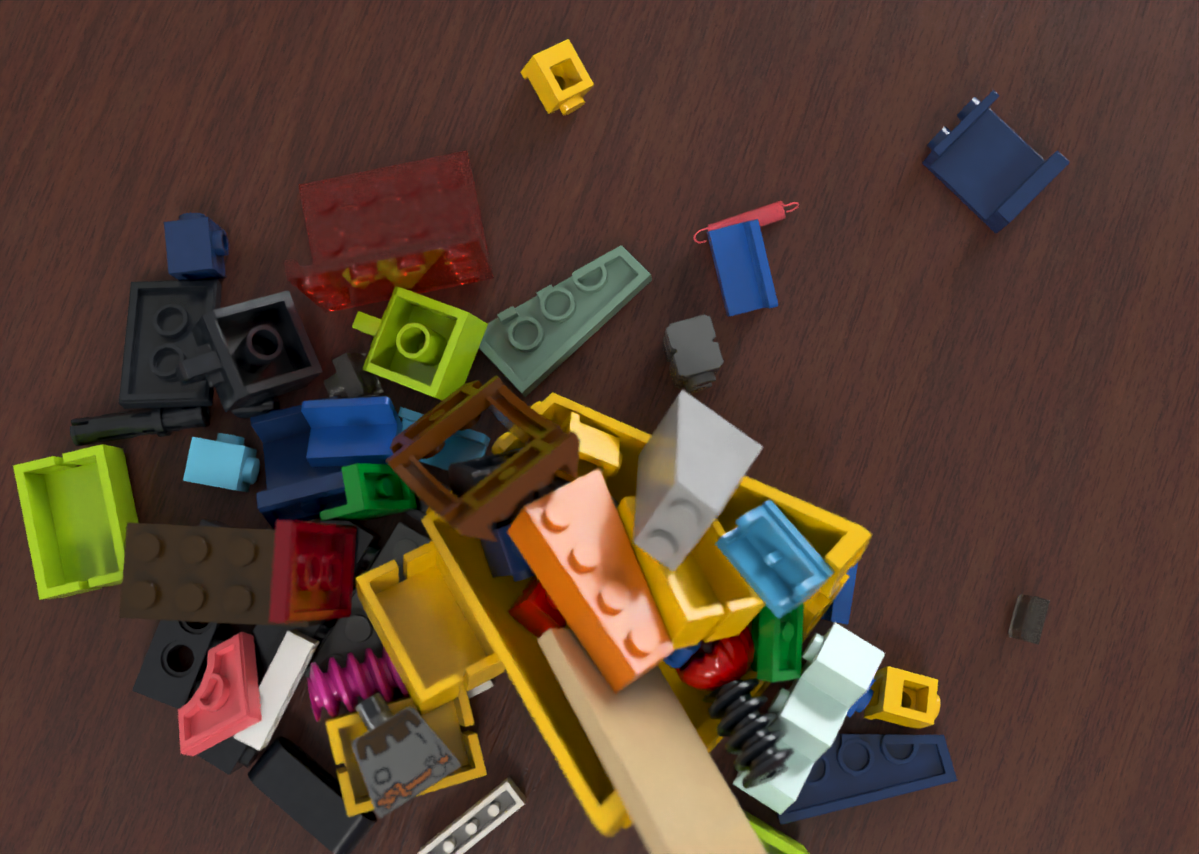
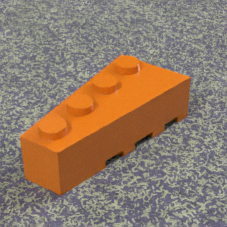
(594, 577)

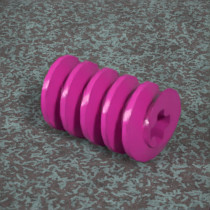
(352, 682)

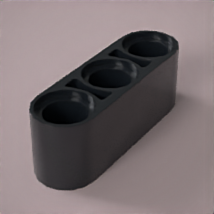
(309, 796)

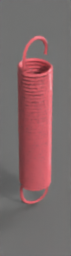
(765, 215)

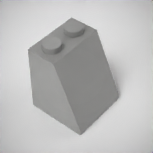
(686, 478)

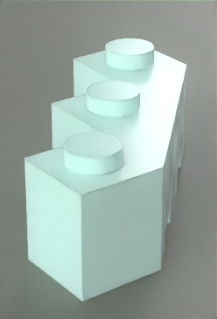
(814, 707)

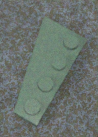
(549, 328)

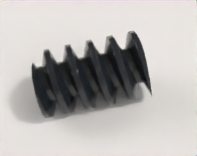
(749, 731)

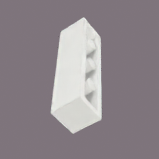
(279, 686)
(477, 820)

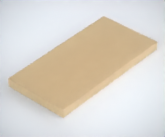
(652, 757)

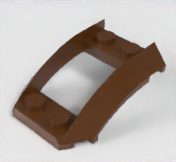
(498, 493)

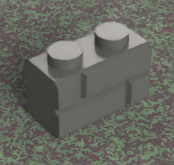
(692, 353)

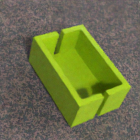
(76, 519)

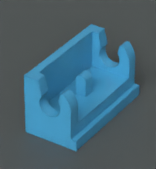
(774, 558)

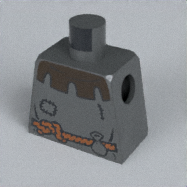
(398, 754)

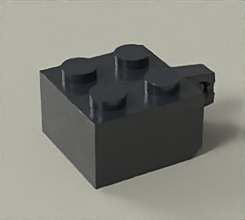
(251, 351)

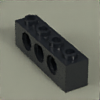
(162, 673)

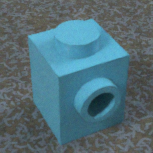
(222, 463)

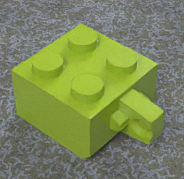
(422, 343)

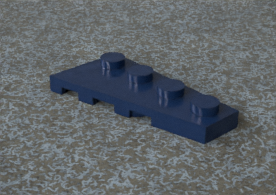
(870, 769)

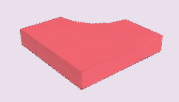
(225, 699)

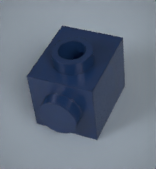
(195, 247)
(504, 556)

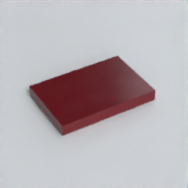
(312, 571)

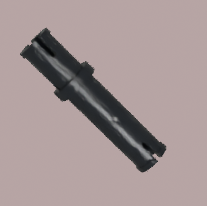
(137, 423)

